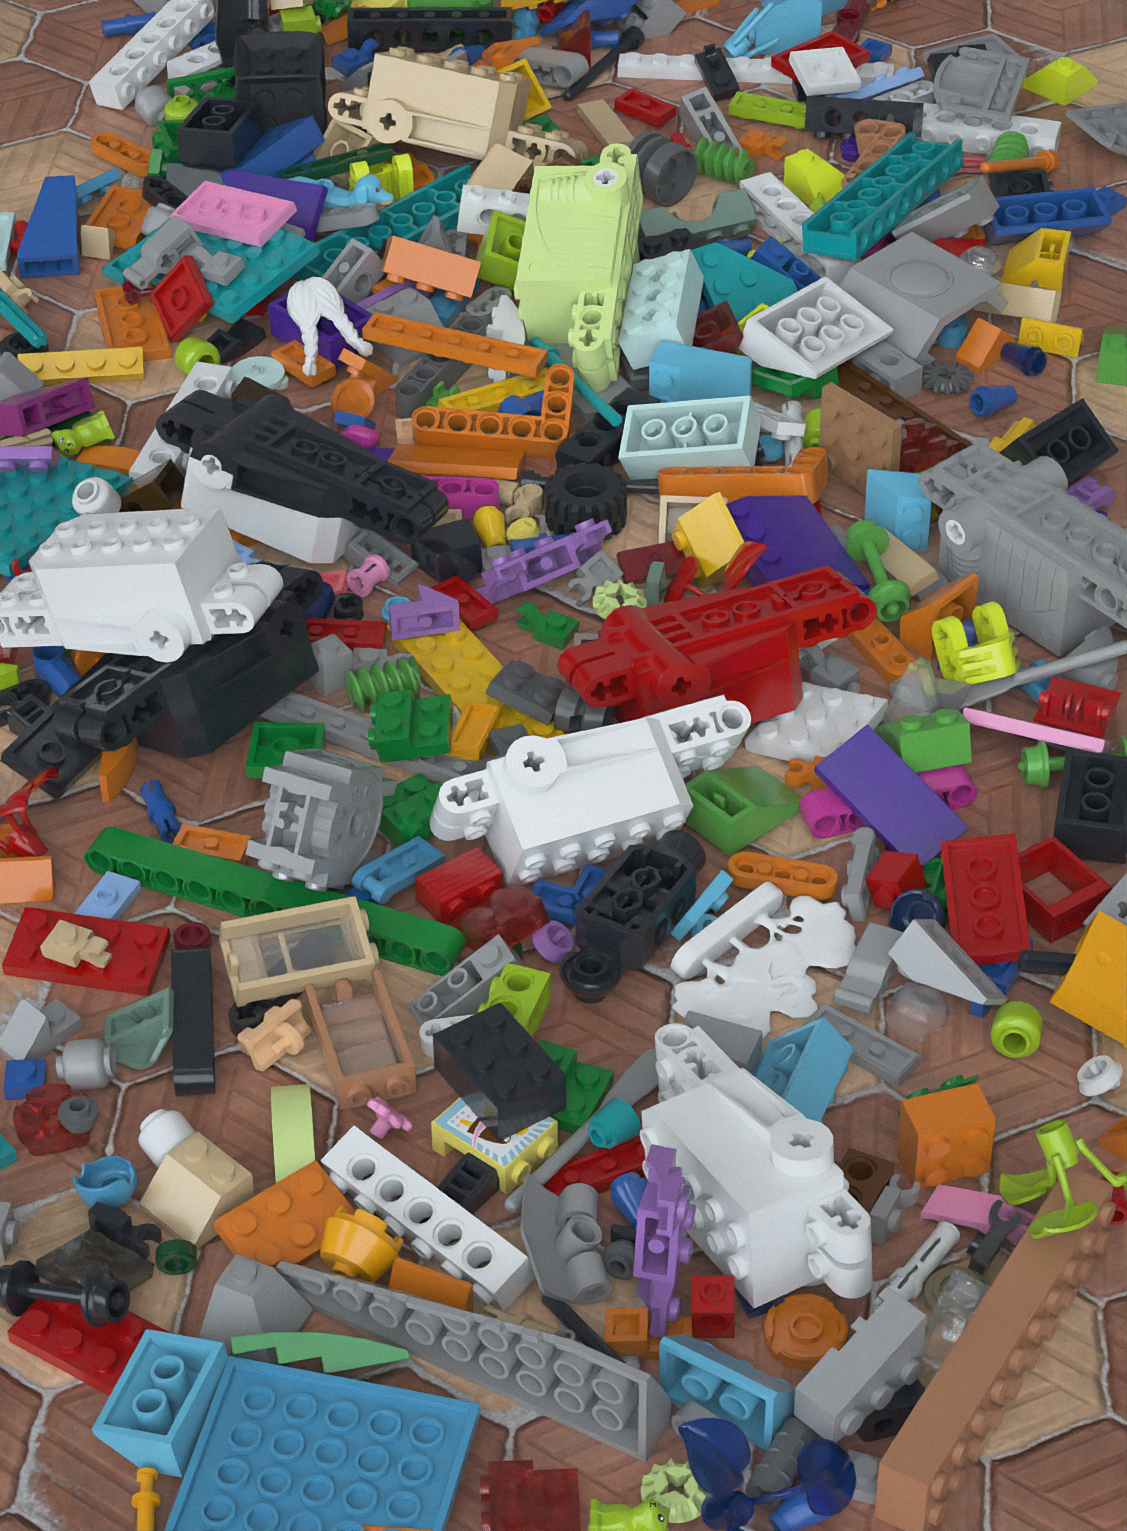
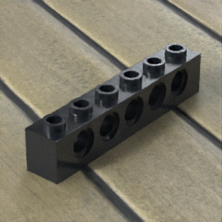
(419, 19)

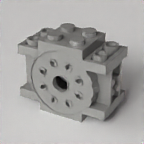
(320, 818)

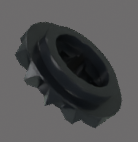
(13, 341)

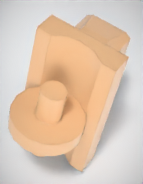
(277, 1034)

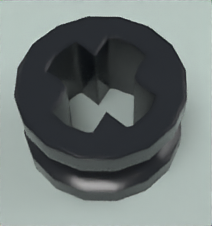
(348, 607)

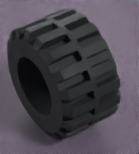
(583, 494)

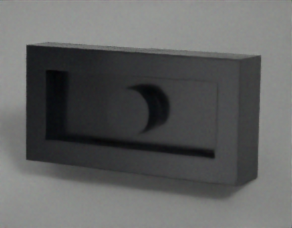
(716, 73)

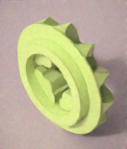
(605, 597)
(682, 1507)

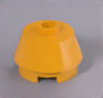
(358, 1245)

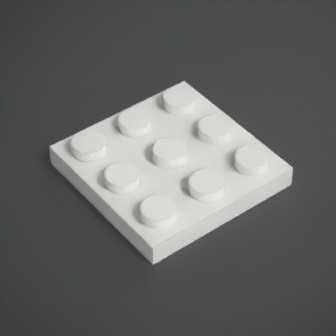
(817, 725)

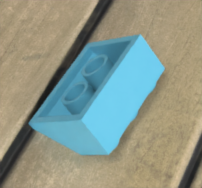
(805, 1066)
(725, 1387)
(162, 1400)

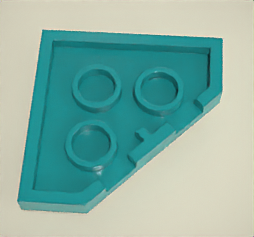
(739, 280)

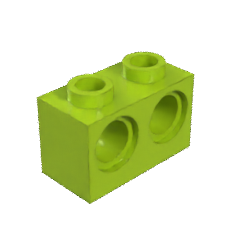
(523, 993)

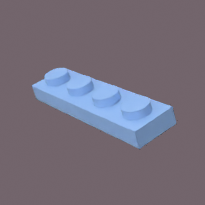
(883, 84)

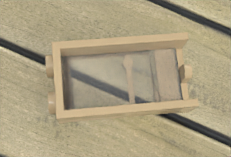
(296, 947)

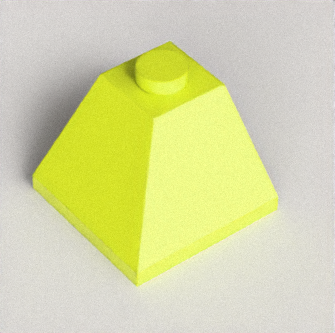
(1061, 81)
(808, 174)

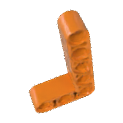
(503, 424)
(804, 476)

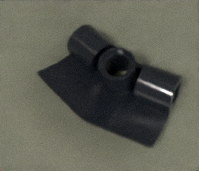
(237, 19)

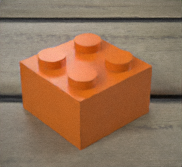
(946, 1136)

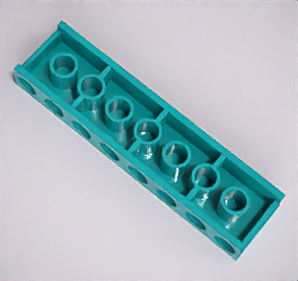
(880, 197)
(402, 218)

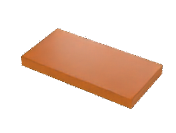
(131, 324)
(459, 461)

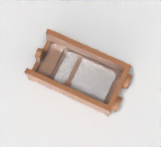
(362, 1044)

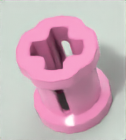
(368, 575)

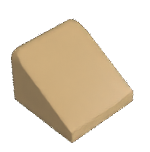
(97, 242)

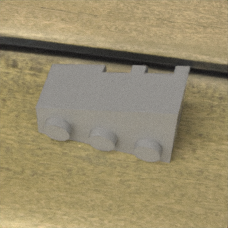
(865, 1371)

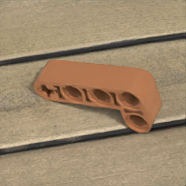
(873, 140)

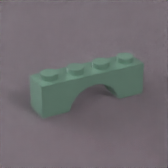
(730, 216)

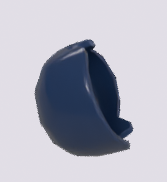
(915, 905)

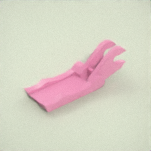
(972, 1210)

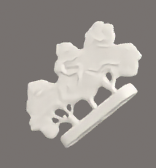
(766, 976)

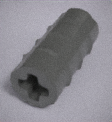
(779, 1464)

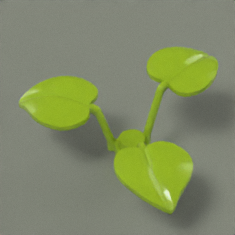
(1060, 1153)

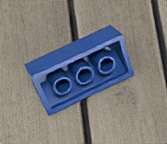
(1065, 210)

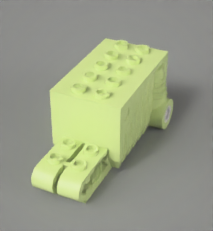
(581, 259)

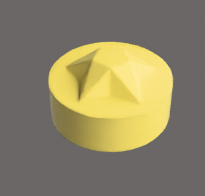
(523, 529)

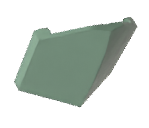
(141, 1030)

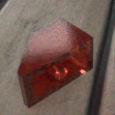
(577, 37)

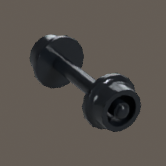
(101, 1299)

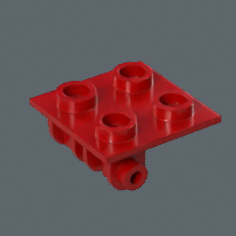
(1077, 706)

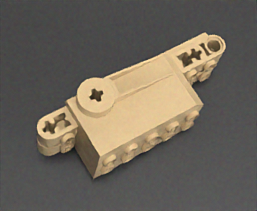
(449, 108)

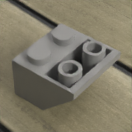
(653, 17)

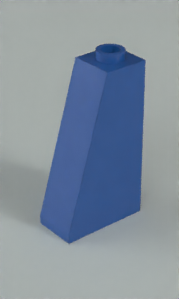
(279, 148)
(52, 234)

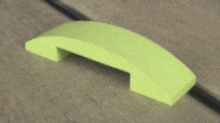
(292, 1129)

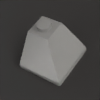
(253, 1301)

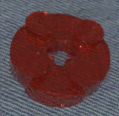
(33, 1123)

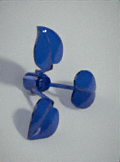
(719, 1453)

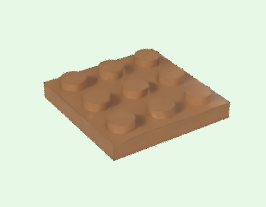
(857, 437)

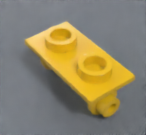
(1051, 337)

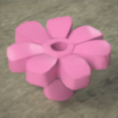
(387, 1118)

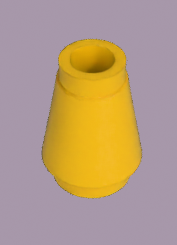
(490, 526)

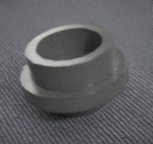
(78, 1114)
(619, 1259)

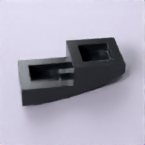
(237, 340)

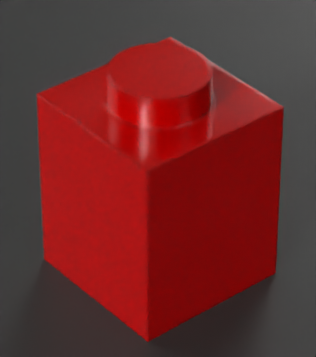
(894, 875)

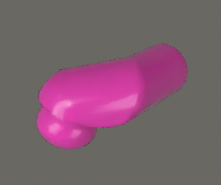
(361, 435)

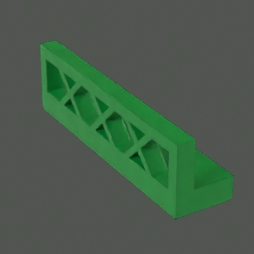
(199, 79)

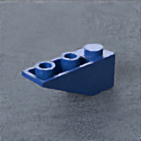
(780, 259)

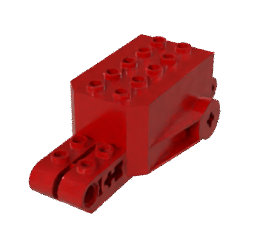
(716, 645)

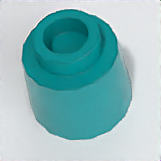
(613, 1124)

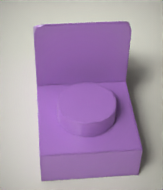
(428, 616)

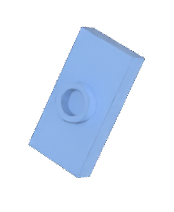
(110, 897)

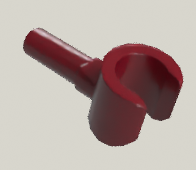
(136, 294)

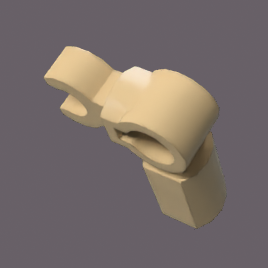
(523, 500)

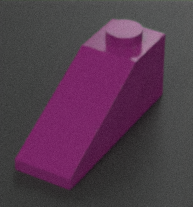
(44, 407)

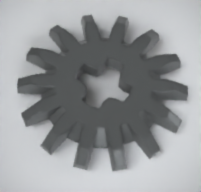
(959, 377)

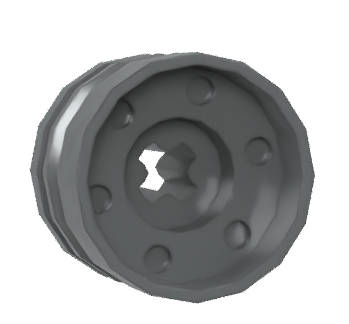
(664, 167)

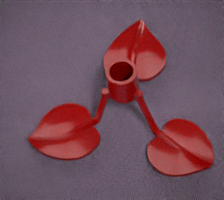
(736, 569)
(23, 838)

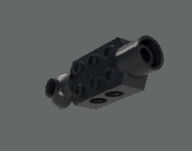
(631, 913)

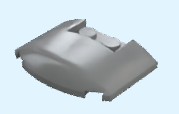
(980, 83)
(1104, 124)

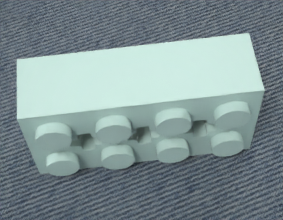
(660, 305)
(689, 435)

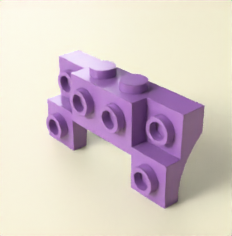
(549, 560)
(662, 1238)

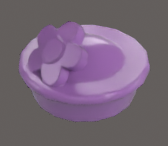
(553, 942)

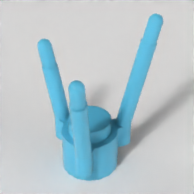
(738, 44)

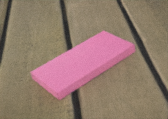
(234, 213)
(1037, 731)

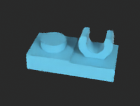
(711, 898)

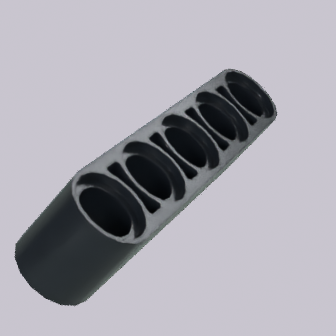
(193, 1022)

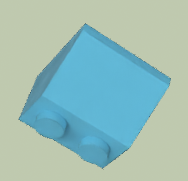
(899, 506)

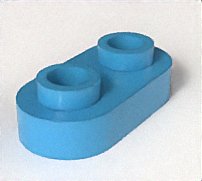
(953, 333)

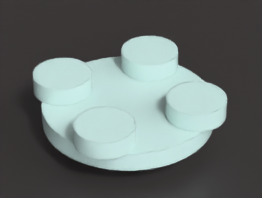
(262, 370)

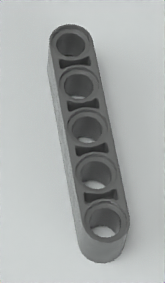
(418, 384)

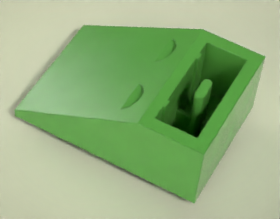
(738, 805)

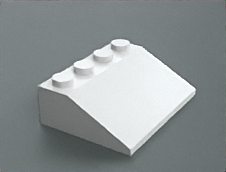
(812, 331)

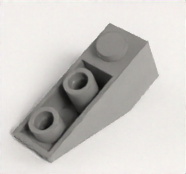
(466, 985)

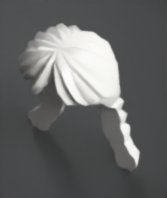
(306, 305)

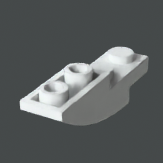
(505, 327)

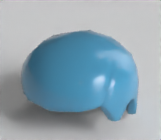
(107, 1181)

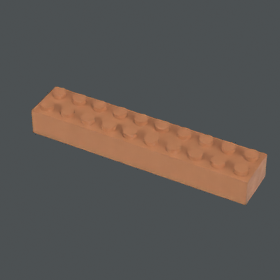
(989, 1362)

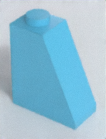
(790, 22)

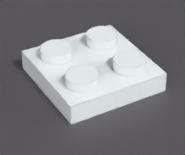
(825, 71)

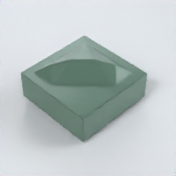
(656, 583)

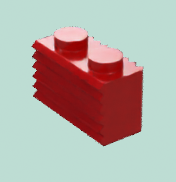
(458, 885)

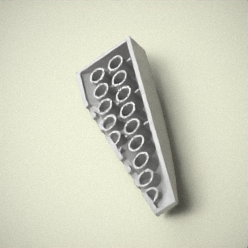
(514, 1361)

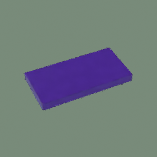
(307, 197)
(889, 796)

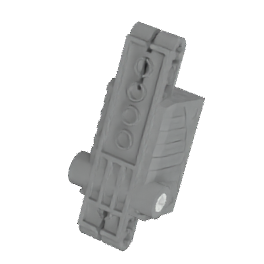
(1032, 544)

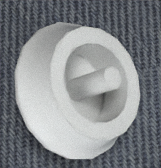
(1099, 1075)

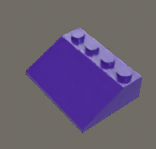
(795, 539)

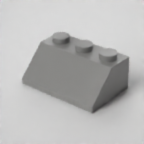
(951, 213)

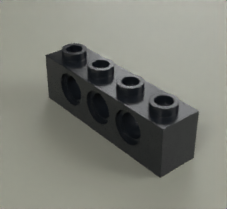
(821, 110)
(598, 439)

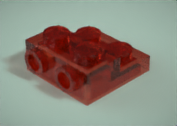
(924, 446)
(506, 912)
(529, 1498)

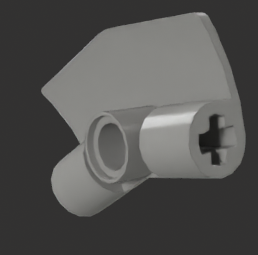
(562, 1242)

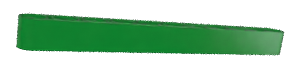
(253, 892)

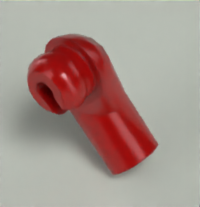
(19, 228)

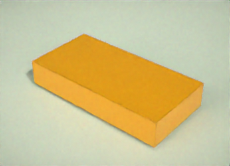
(472, 730)

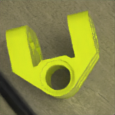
(394, 177)
(987, 660)

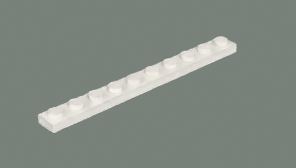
(744, 69)

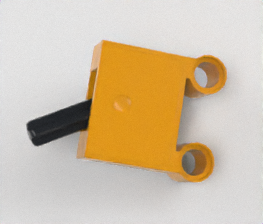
(1092, 977)

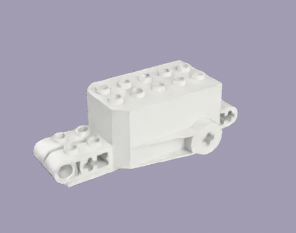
(136, 585)
(588, 791)
(758, 1173)

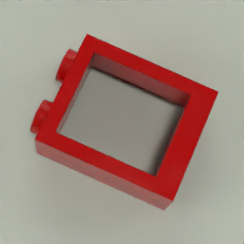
(1070, 912)

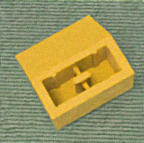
(1040, 258)

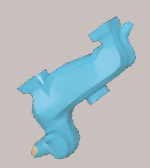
(367, 190)

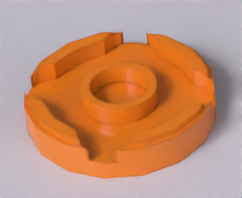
(804, 1330)

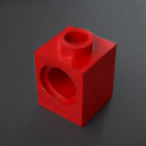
(713, 1306)

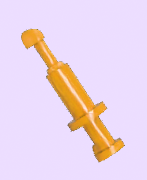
(146, 1500)

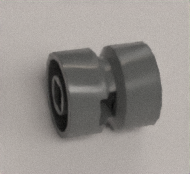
(576, 715)

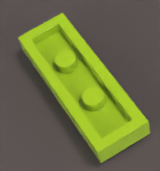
(768, 109)

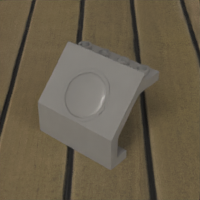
(919, 291)

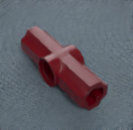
(852, 19)

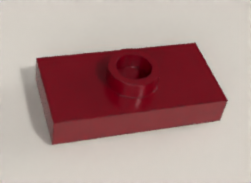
(636, 562)

